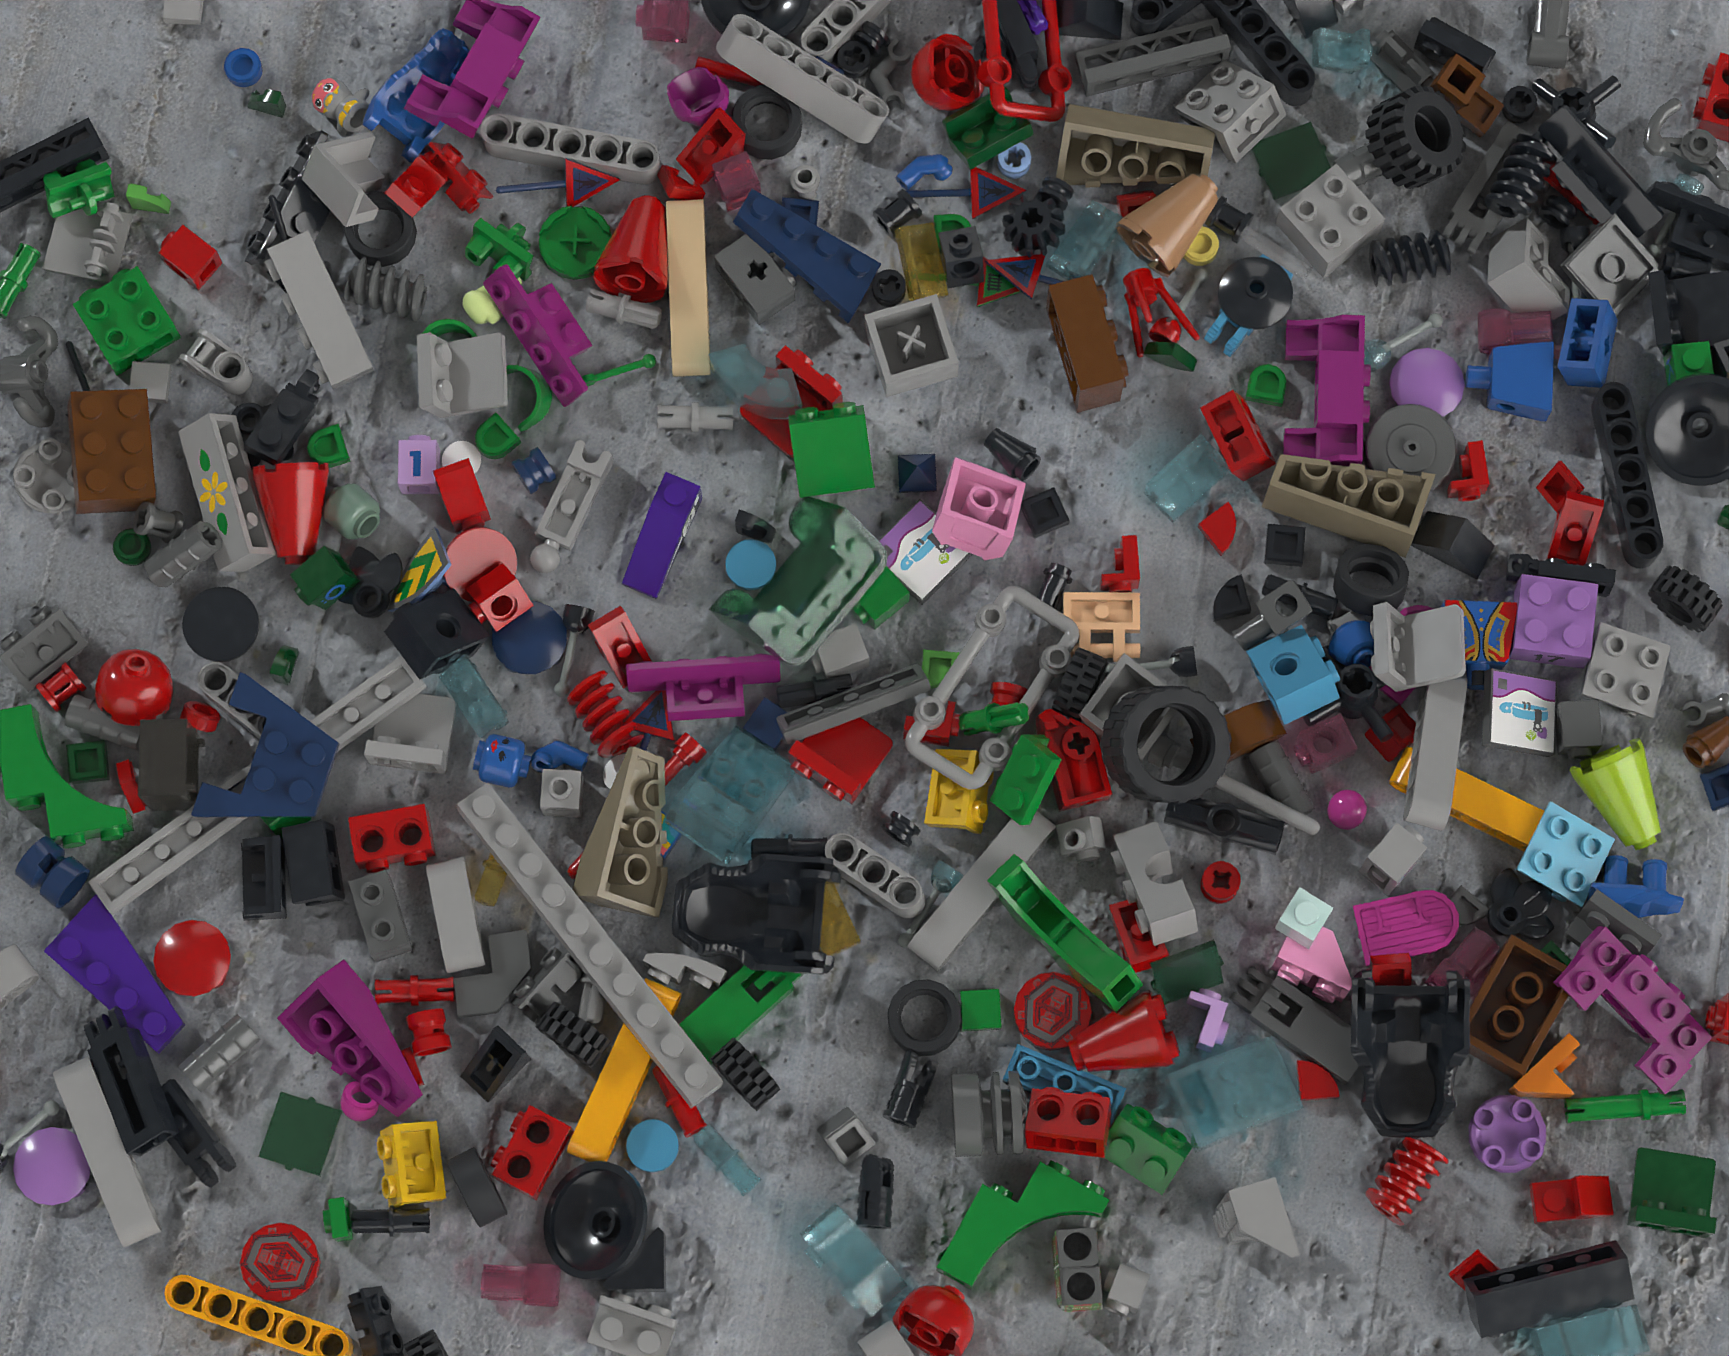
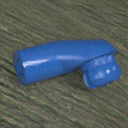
(922, 166)
(557, 754)

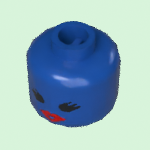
(501, 760)

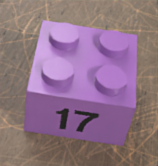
(1554, 621)

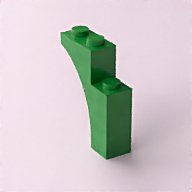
(32, 779)
(1063, 935)
(997, 1218)

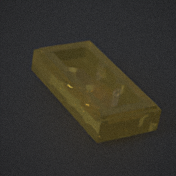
(921, 261)
(837, 928)

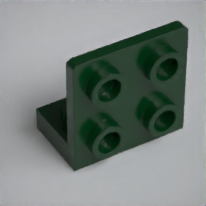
(1672, 1193)

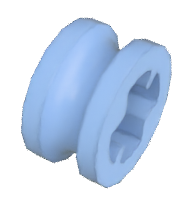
(1015, 172)

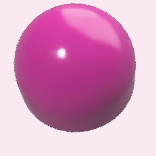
(1347, 809)
(353, 1109)

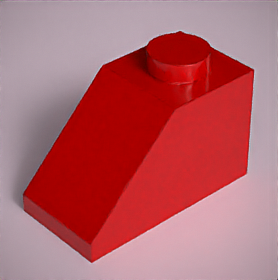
(462, 495)

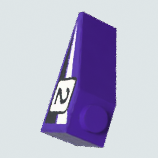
(662, 534)

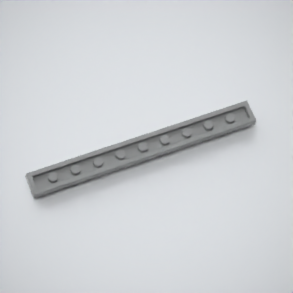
(190, 835)
(590, 945)

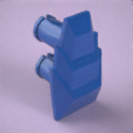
(1638, 899)

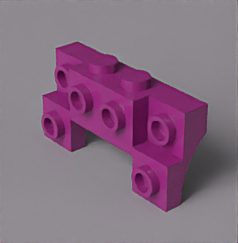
(500, 39)
(1340, 381)
(1641, 999)

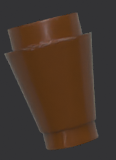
(1707, 744)

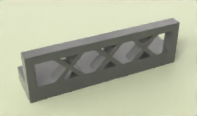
(1152, 64)

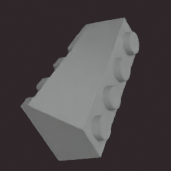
(1257, 1216)

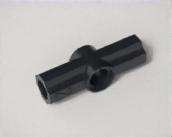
(1249, 828)

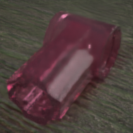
(1505, 328)
(1468, 959)
(531, 1284)

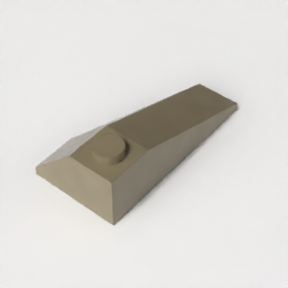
(623, 856)

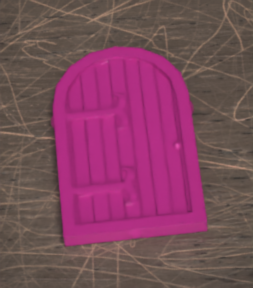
(1406, 924)

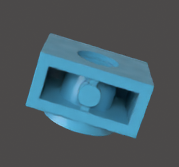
(1294, 673)

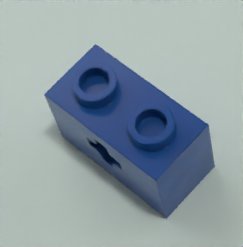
(1587, 342)

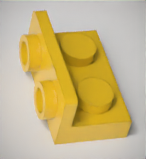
(953, 805)
(411, 1163)

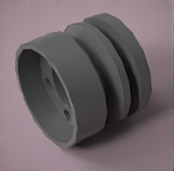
(987, 1113)

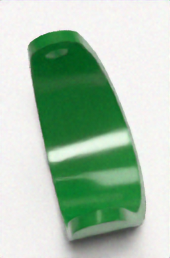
(449, 326)
(544, 396)

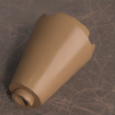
(1169, 223)

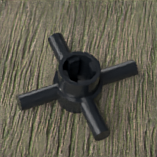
(1581, 104)
(1357, 701)

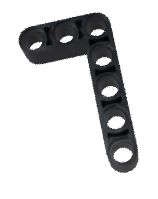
(1253, 45)

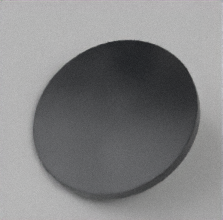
(220, 624)

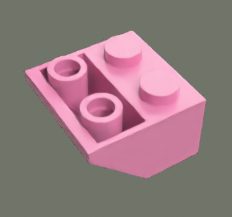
(1317, 967)

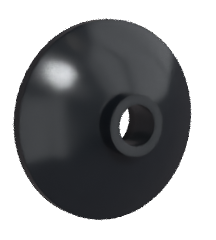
(1254, 309)

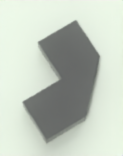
(489, 992)

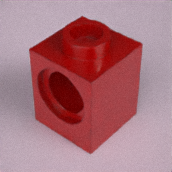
(189, 256)
(509, 606)

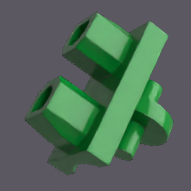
(78, 190)
(502, 245)

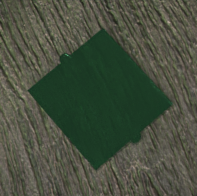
(1291, 160)
(1187, 972)
(300, 1134)

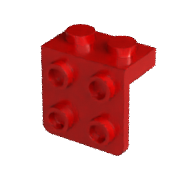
(813, 390)
(841, 757)

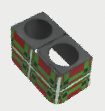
(1071, 1267)

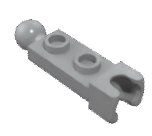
(569, 506)

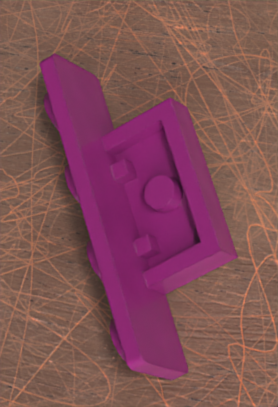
(544, 329)
(704, 685)

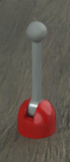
(1169, 329)

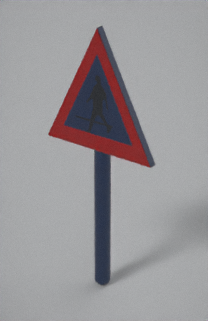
(579, 183)
(986, 192)
(1023, 272)
(653, 719)

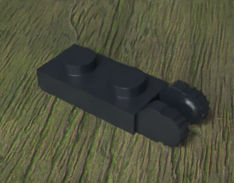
(195, 1136)

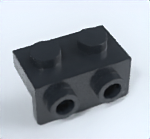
(1441, 41)

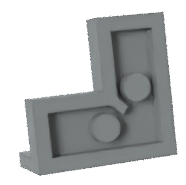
(342, 175)
(1522, 274)

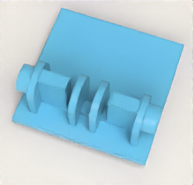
(1565, 854)

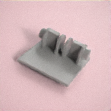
(88, 244)
(1626, 670)

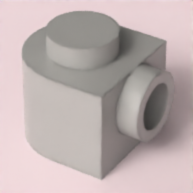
(1082, 838)
(1125, 1289)

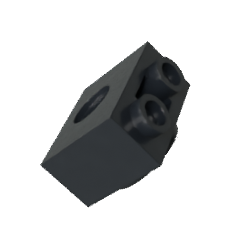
(435, 632)

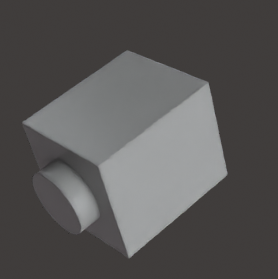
(841, 653)

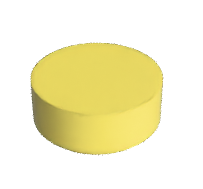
(1203, 248)

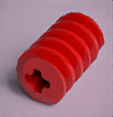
(602, 717)
(1404, 1178)

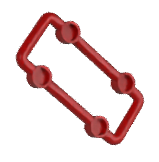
(997, 70)

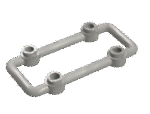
(990, 623)

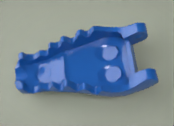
(438, 61)

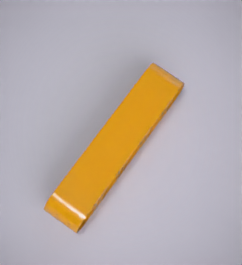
(1482, 806)
(616, 1089)
(242, 1310)

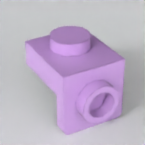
(1213, 1028)

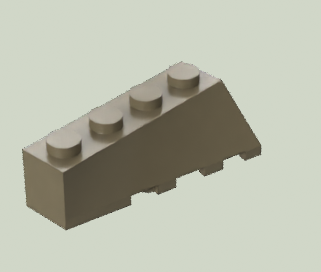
(1130, 149)
(1350, 500)

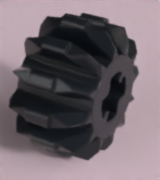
(1020, 221)

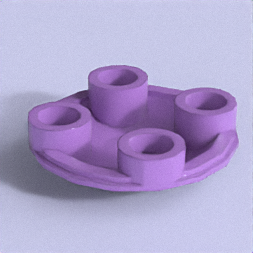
(1427, 379)
(1507, 1133)
(51, 1166)

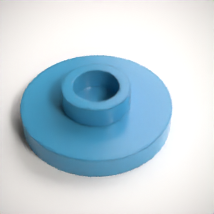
(750, 564)
(652, 1145)

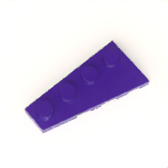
(110, 968)

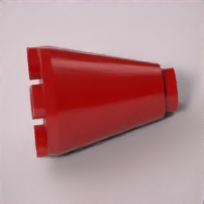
(1127, 1038)

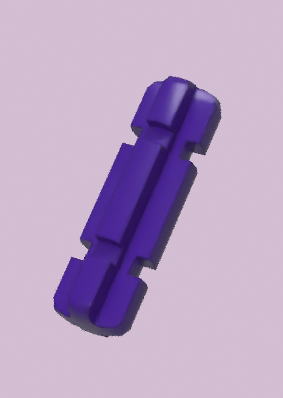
(1033, 16)

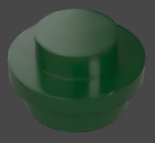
(131, 548)

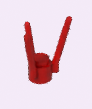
(1141, 293)

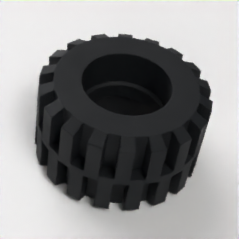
(1415, 137)

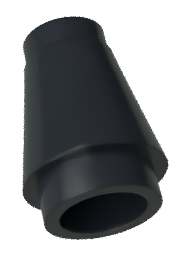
(1013, 454)

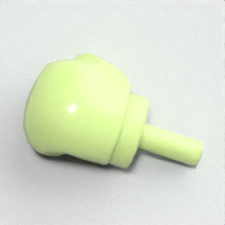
(481, 307)

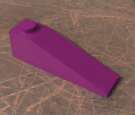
(348, 1029)

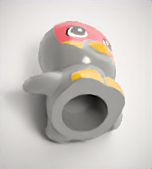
(337, 102)

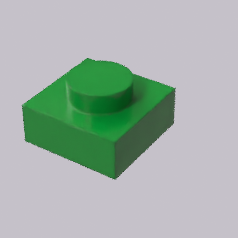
(338, 1219)

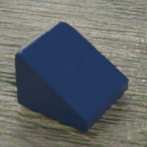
(1717, 787)

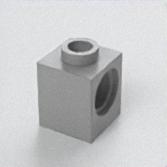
(562, 793)

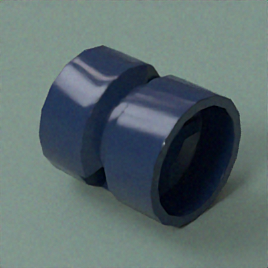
(49, 869)

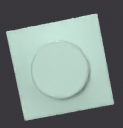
(1304, 918)

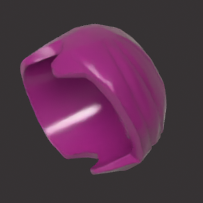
(697, 95)

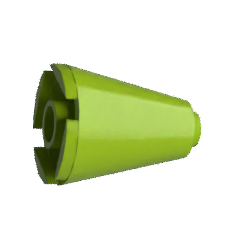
(1622, 792)

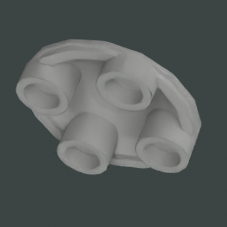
(45, 477)

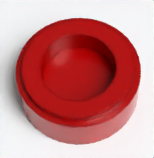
(200, 716)

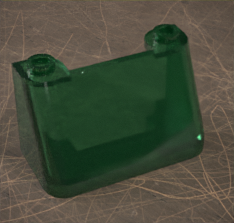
(812, 587)

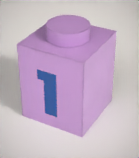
(416, 464)

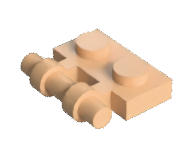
(1104, 613)

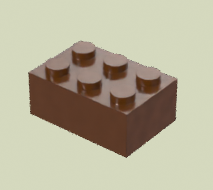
(1086, 342)
(111, 450)
(1515, 1007)

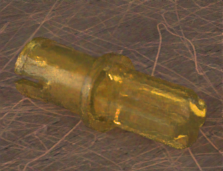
(490, 882)

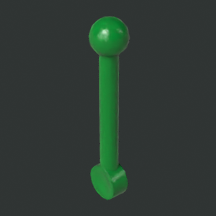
(647, 361)

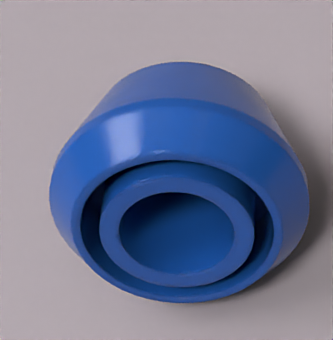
(1352, 644)

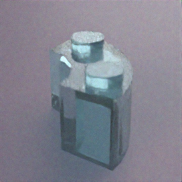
(755, 386)
(853, 1260)
(1602, 1334)

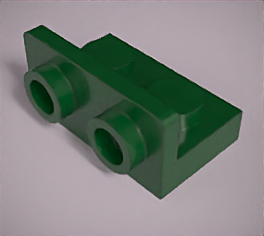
(982, 133)

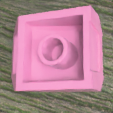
(978, 510)

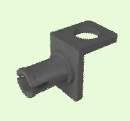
(1270, 619)

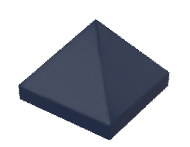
(917, 473)

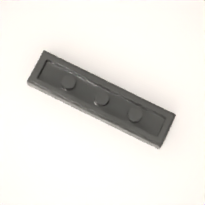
(853, 703)

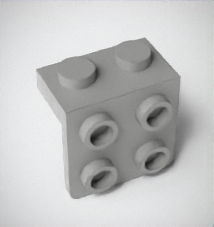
(1417, 646)

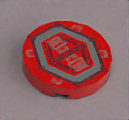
(1051, 1010)
(280, 1262)

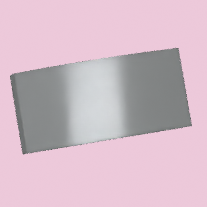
(672, 967)

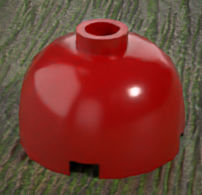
(946, 73)
(134, 687)
(936, 1319)

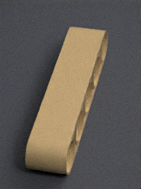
(688, 288)

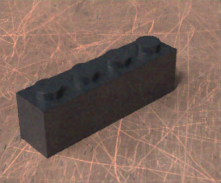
(1549, 1289)

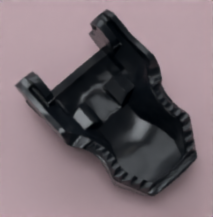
(758, 912)
(1409, 1051)

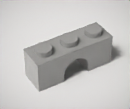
(1162, 908)

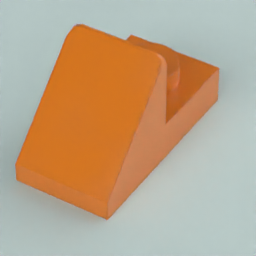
(1541, 1079)

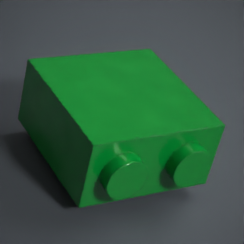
(126, 319)
(831, 449)

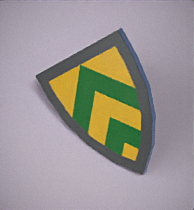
(423, 572)

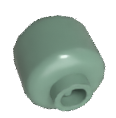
(352, 511)

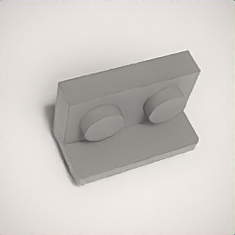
(631, 1329)

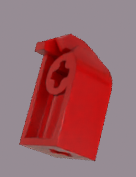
(1080, 777)

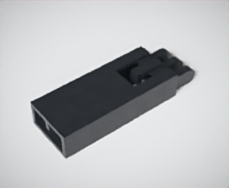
(1019, 43)
(137, 1101)

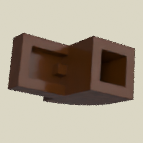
(1461, 86)
(1252, 728)

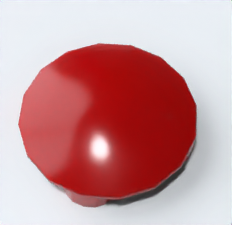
(192, 958)

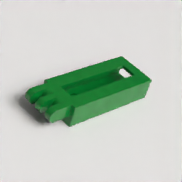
(733, 1011)

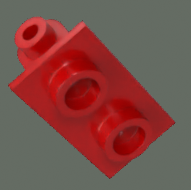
(466, 185)

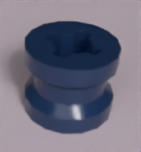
(533, 470)

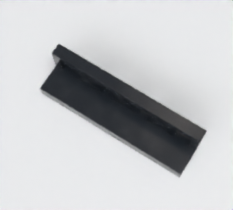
(29, 180)

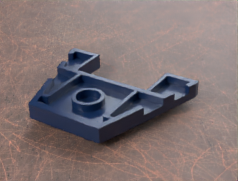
(287, 766)

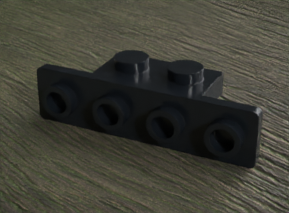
(1596, 175)
(297, 203)
(1699, 223)

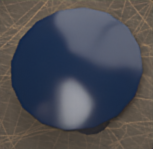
(531, 640)

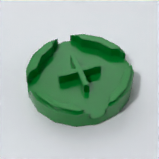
(573, 241)

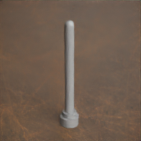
(1167, 754)

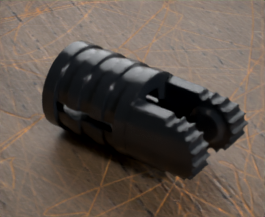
(908, 1096)
(875, 1193)

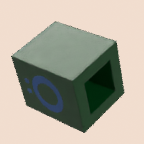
(323, 578)

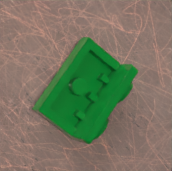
(1025, 778)
(1146, 1148)

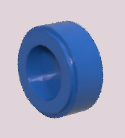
(243, 67)

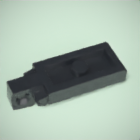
(284, 420)
(1560, 569)

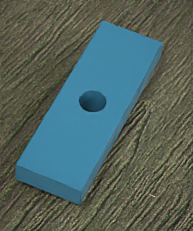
(1043, 1071)

